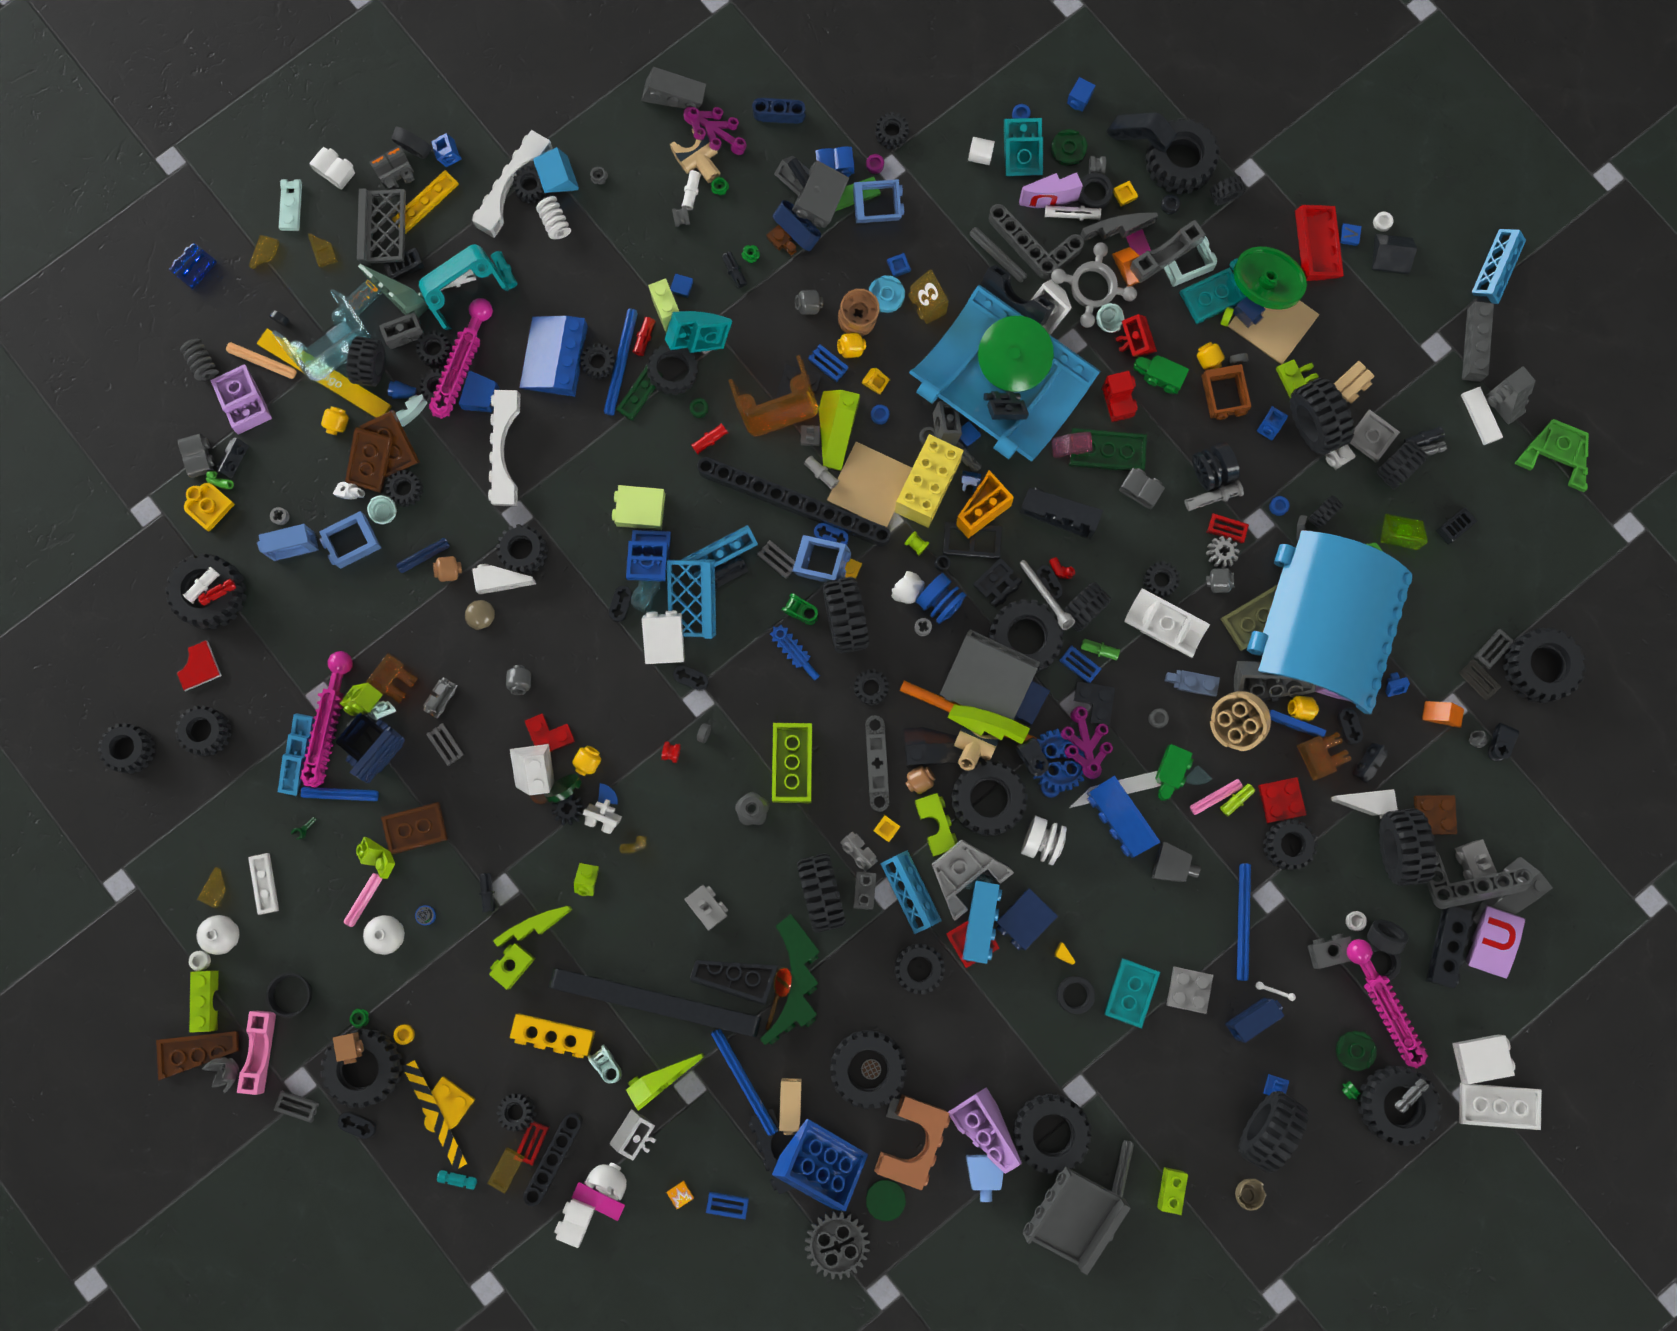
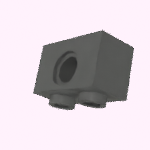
(402, 330)
(947, 423)
(1319, 951)

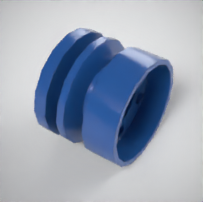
(941, 598)

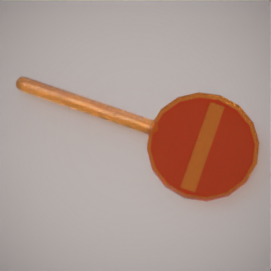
(782, 986)

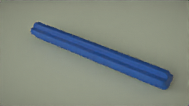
(620, 362)
(1243, 922)
(744, 1082)

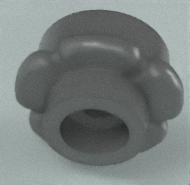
(598, 171)
(1478, 739)

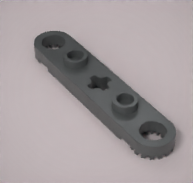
(877, 777)

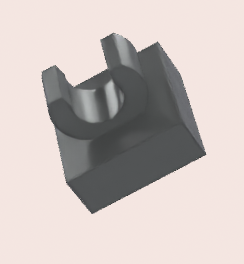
(810, 435)

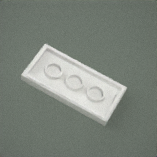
(1500, 1106)

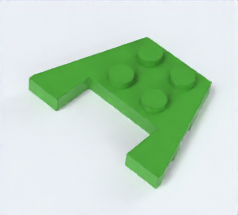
(1563, 445)

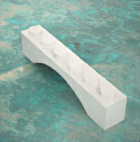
(490, 215)
(506, 408)

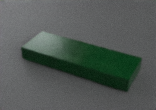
(637, 396)

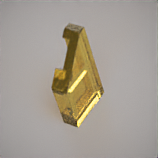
(322, 250)
(264, 251)
(213, 889)

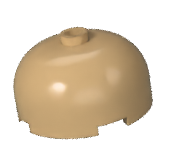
(1232, 725)

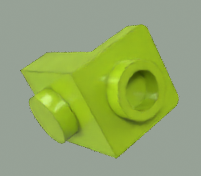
(585, 879)

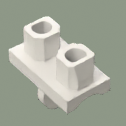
(602, 813)

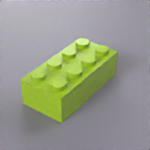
(792, 763)

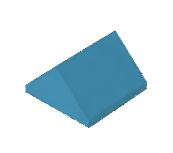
(555, 171)

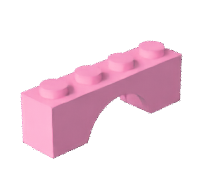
(260, 1034)

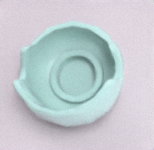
(1110, 317)
(382, 509)

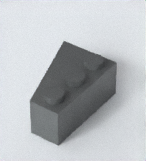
(672, 90)
(1512, 395)

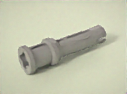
(1222, 493)

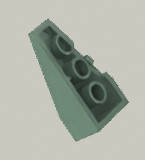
(400, 295)

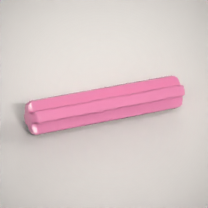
(1216, 796)
(363, 900)

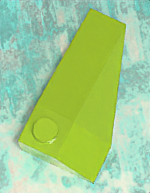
(837, 418)
(650, 1085)

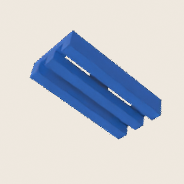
(811, 358)
(1067, 654)
(728, 1205)

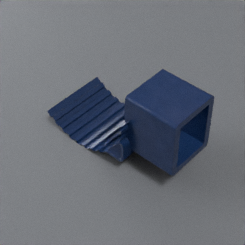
(379, 754)

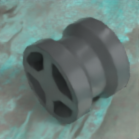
(1097, 165)
(681, 216)

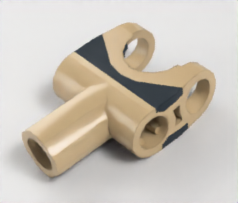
(697, 157)
(974, 747)

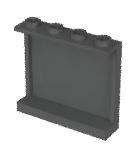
(989, 676)
(1076, 1219)

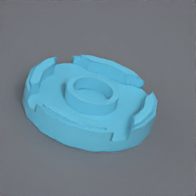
(888, 292)

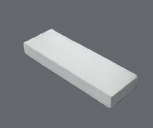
(1481, 416)
(263, 883)

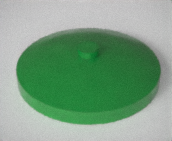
(1270, 278)
(1016, 353)

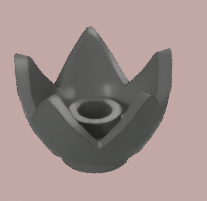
(757, 817)
(226, 1072)

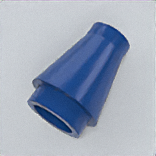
(400, 390)

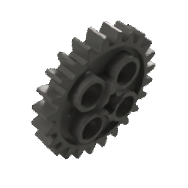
(844, 1262)

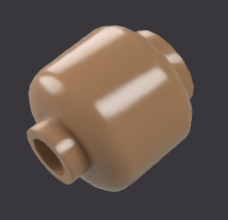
(447, 568)
(920, 779)

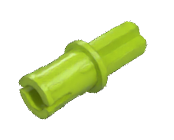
(1237, 800)

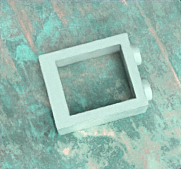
(1208, 257)

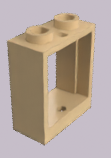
(790, 1105)

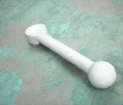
(1259, 985)

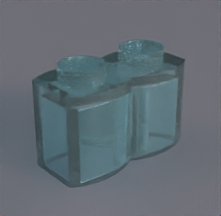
(643, 596)

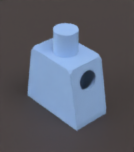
(984, 1176)

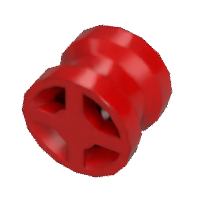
(670, 752)

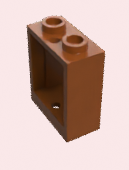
(1223, 373)

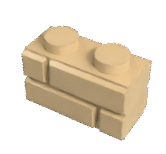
(1353, 381)

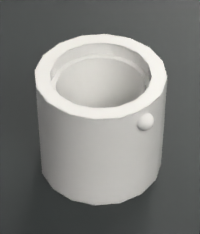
(981, 151)

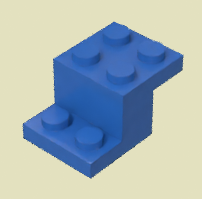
(648, 555)

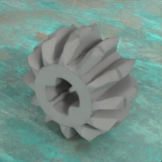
(1230, 555)

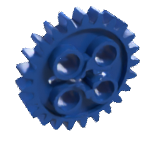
(1061, 777)

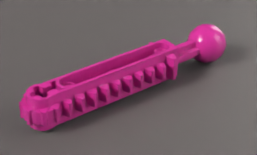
(466, 344)
(325, 721)
(1379, 988)

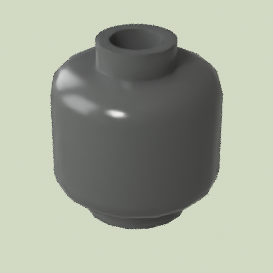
(808, 302)
(1220, 580)
(518, 680)

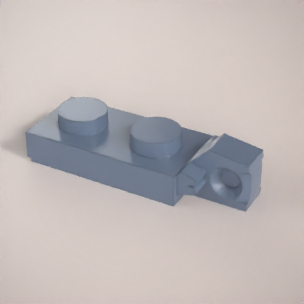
(1194, 682)

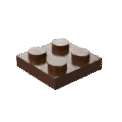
(1440, 813)

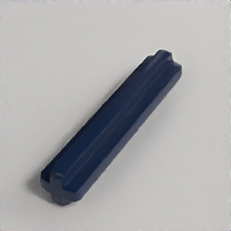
(423, 555)

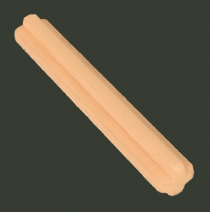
(261, 360)

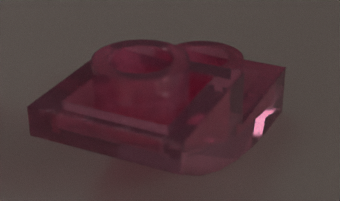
(1072, 444)

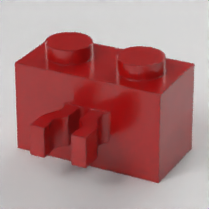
(1138, 336)

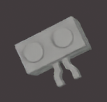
(1475, 860)
(706, 907)
(632, 1135)

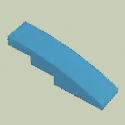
(295, 754)

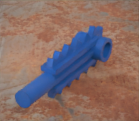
(794, 651)

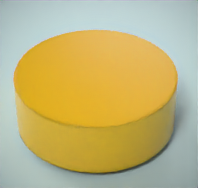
(404, 1034)

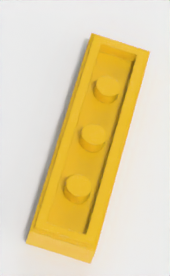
(427, 199)

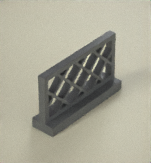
(366, 230)

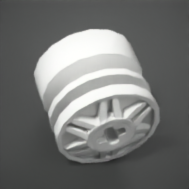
(1044, 840)

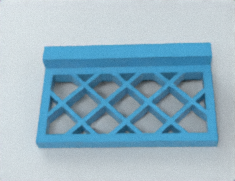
(707, 594)

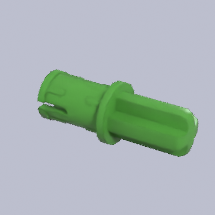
(1100, 649)

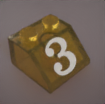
(928, 297)

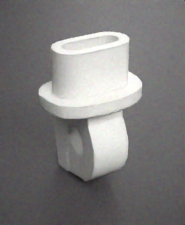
(348, 491)

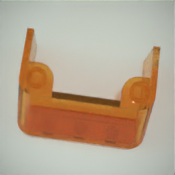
(781, 411)

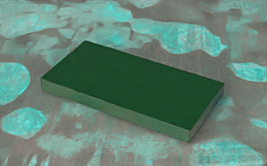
(1112, 451)

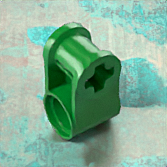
(797, 607)

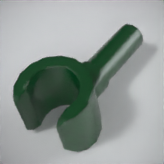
(302, 830)

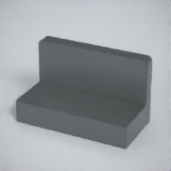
(786, 175)

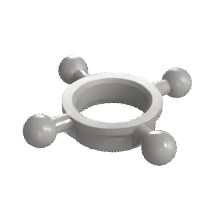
(1100, 250)

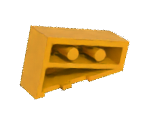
(984, 506)

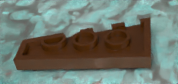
(188, 1052)

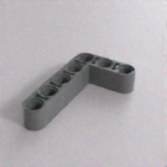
(1032, 246)
(1471, 886)

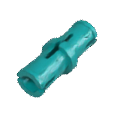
(504, 269)

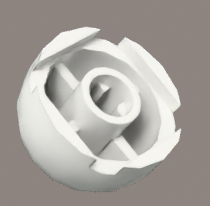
(217, 934)
(383, 935)
(607, 1180)

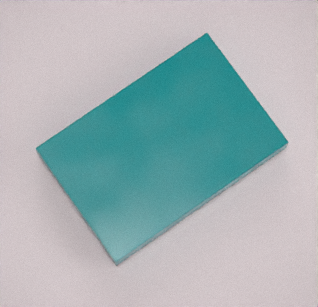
(1212, 295)
(1131, 993)

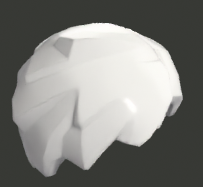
(908, 588)

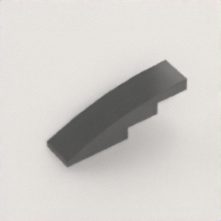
(1122, 224)

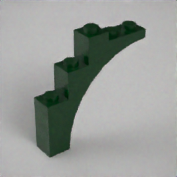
(797, 1008)

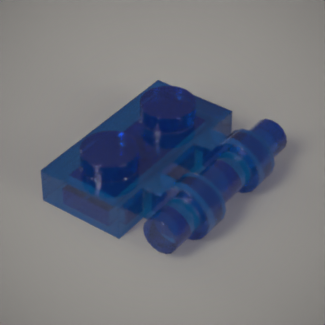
(196, 268)

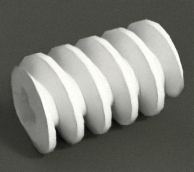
(553, 218)

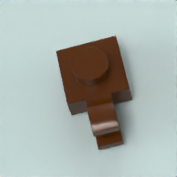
(781, 239)

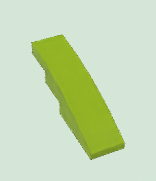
(992, 723)
(539, 923)

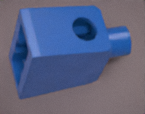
(477, 393)

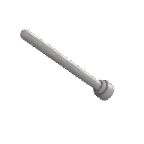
(1065, 619)

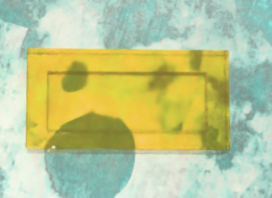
(506, 1170)

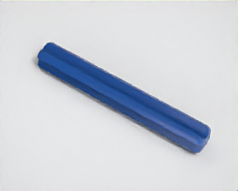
(341, 794)

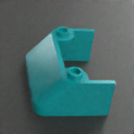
(469, 259)

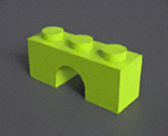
(932, 807)
(202, 1014)

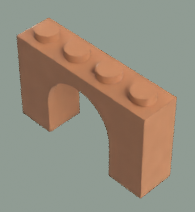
(915, 1170)

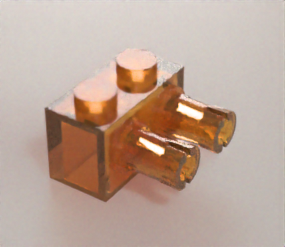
(385, 672)
(1317, 757)

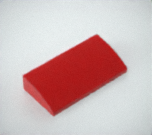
(1319, 242)

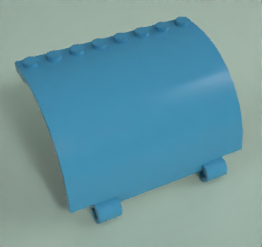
(956, 378)
(1333, 616)

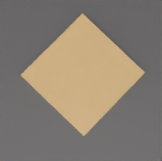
(1278, 330)
(870, 484)

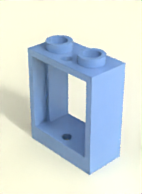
(859, 205)
(288, 542)
(372, 545)
(804, 555)

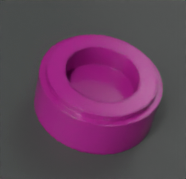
(875, 163)

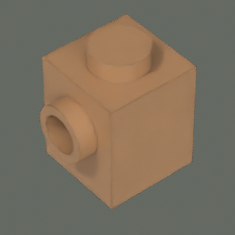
(348, 1047)

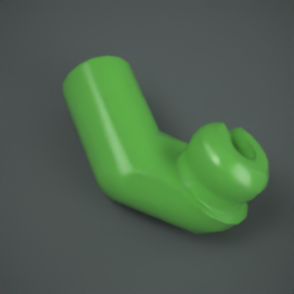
(219, 482)

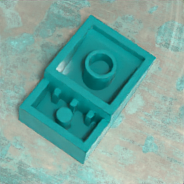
(1023, 146)
(697, 331)

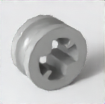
(285, 516)
(917, 627)

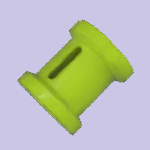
(916, 543)

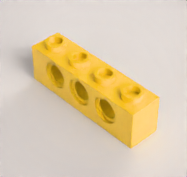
(583, 1036)

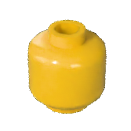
(851, 345)
(1210, 356)
(335, 420)
(1303, 708)
(586, 760)

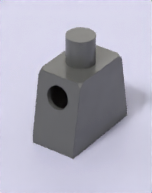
(1173, 864)

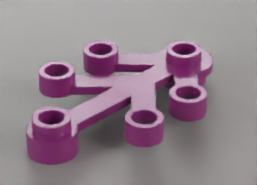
(696, 117)
(1086, 744)

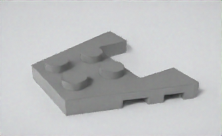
(962, 866)

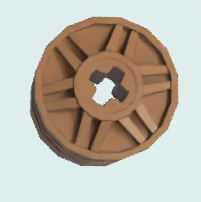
(860, 303)

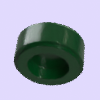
(698, 407)

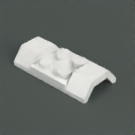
(1166, 623)

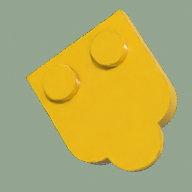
(206, 505)
(451, 1101)

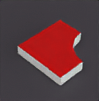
(200, 667)

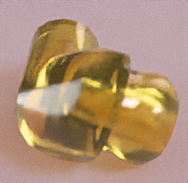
(634, 847)

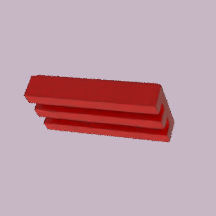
(1211, 530)
(538, 1126)

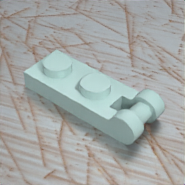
(290, 205)

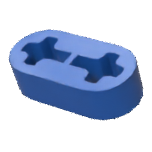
(833, 531)

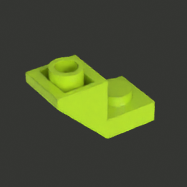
(373, 854)

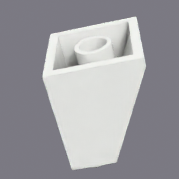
(533, 769)

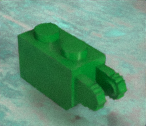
(1162, 373)
(1172, 770)

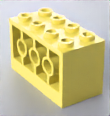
(928, 481)

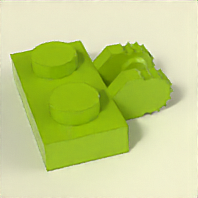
(1292, 377)

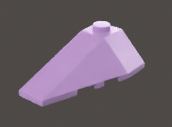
(984, 1124)

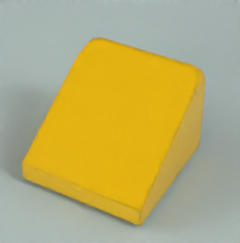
(875, 380)
(1063, 954)

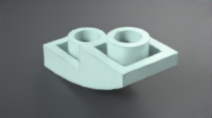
(415, 406)
(381, 710)

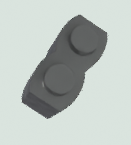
(196, 455)
(1141, 488)

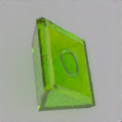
(1403, 532)

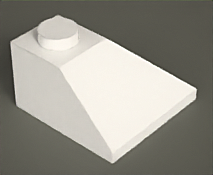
(1058, 297)

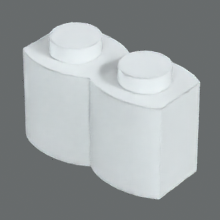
(332, 168)
(575, 1222)

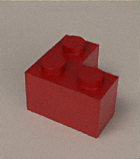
(1118, 396)

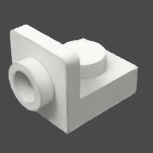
(1340, 457)

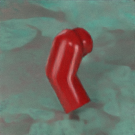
(1060, 571)

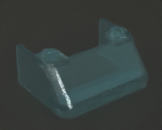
(332, 348)

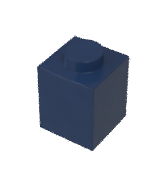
(1249, 312)

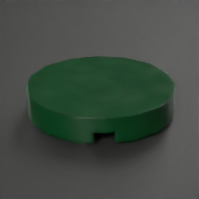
(1069, 147)
(563, 788)
(1356, 1050)
(885, 1200)

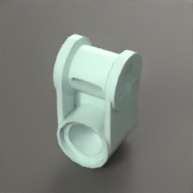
(604, 1064)

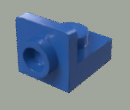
(1272, 423)

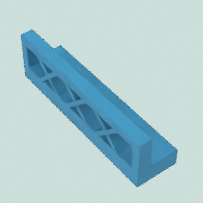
(1506, 263)
(914, 890)

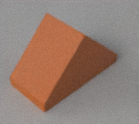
(1123, 261)
(1443, 713)

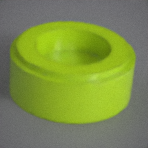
(1226, 316)

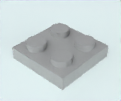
(1373, 436)
(1189, 990)

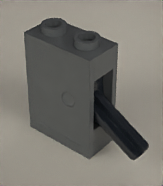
(819, 192)

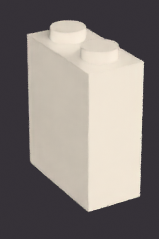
(663, 637)
(1484, 1059)

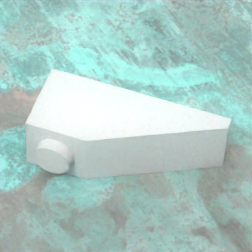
(494, 579)
(1371, 803)

